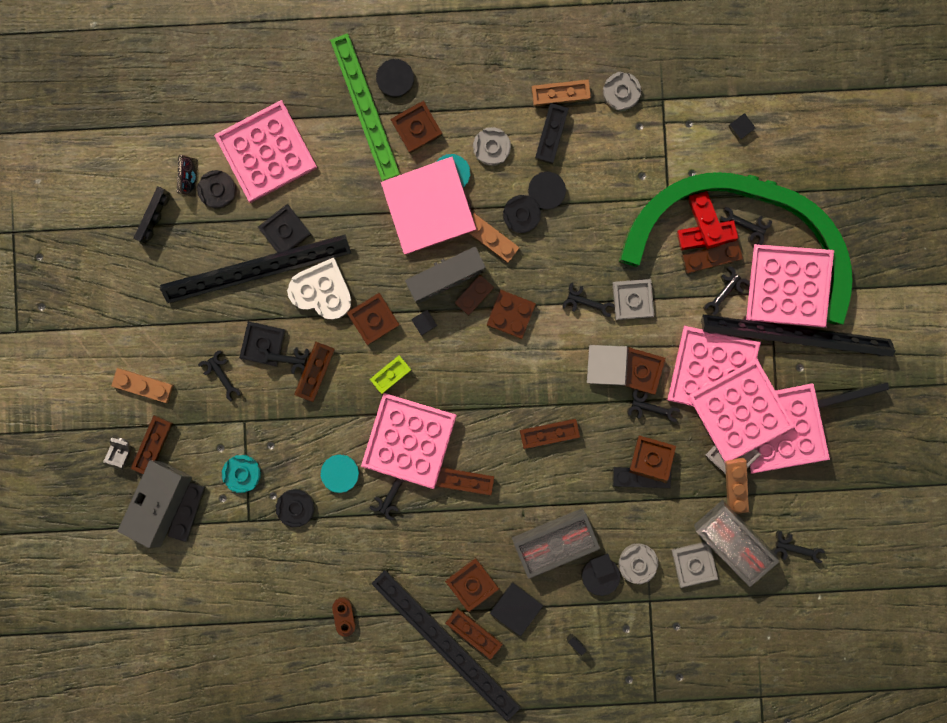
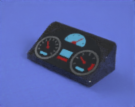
(187, 176)

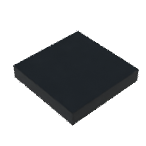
(284, 229)
(264, 337)
(516, 609)

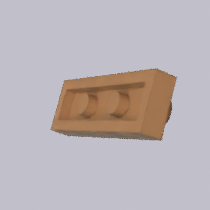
(561, 92)
(493, 239)
(142, 385)
(737, 485)

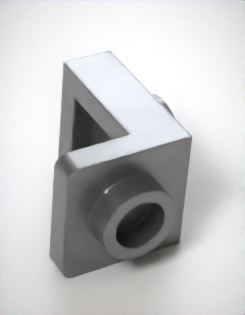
(117, 453)

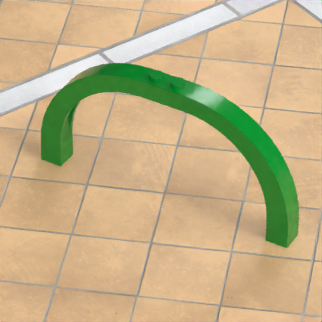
(767, 192)

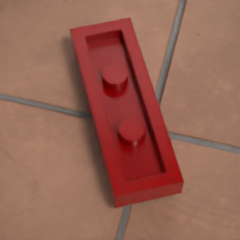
(707, 220)
(692, 237)

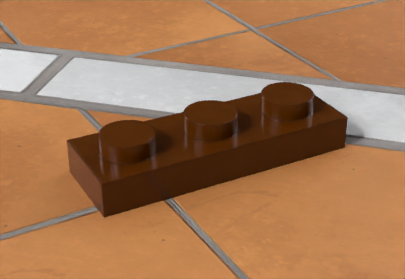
(712, 257)
(314, 371)
(549, 433)
(152, 443)
(465, 481)
(474, 633)

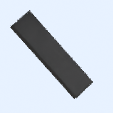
(852, 394)

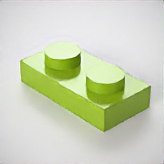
(390, 374)

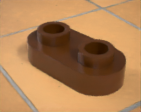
(344, 617)

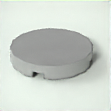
(621, 91)
(491, 146)
(638, 564)

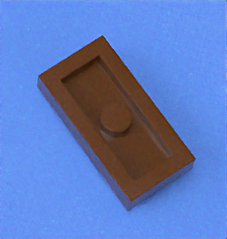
(474, 295)

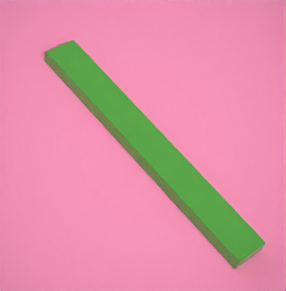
(365, 107)

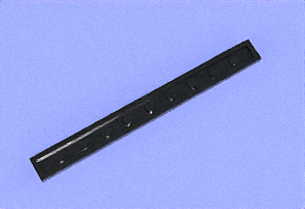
(255, 269)
(797, 335)
(446, 645)

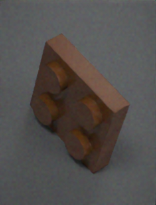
(416, 127)
(511, 314)
(373, 319)
(643, 370)
(652, 459)
(472, 584)

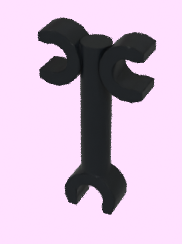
(758, 229)
(734, 281)
(573, 298)
(298, 360)
(214, 364)
(638, 404)
(384, 507)
(783, 545)

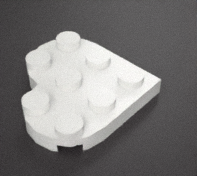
(321, 289)

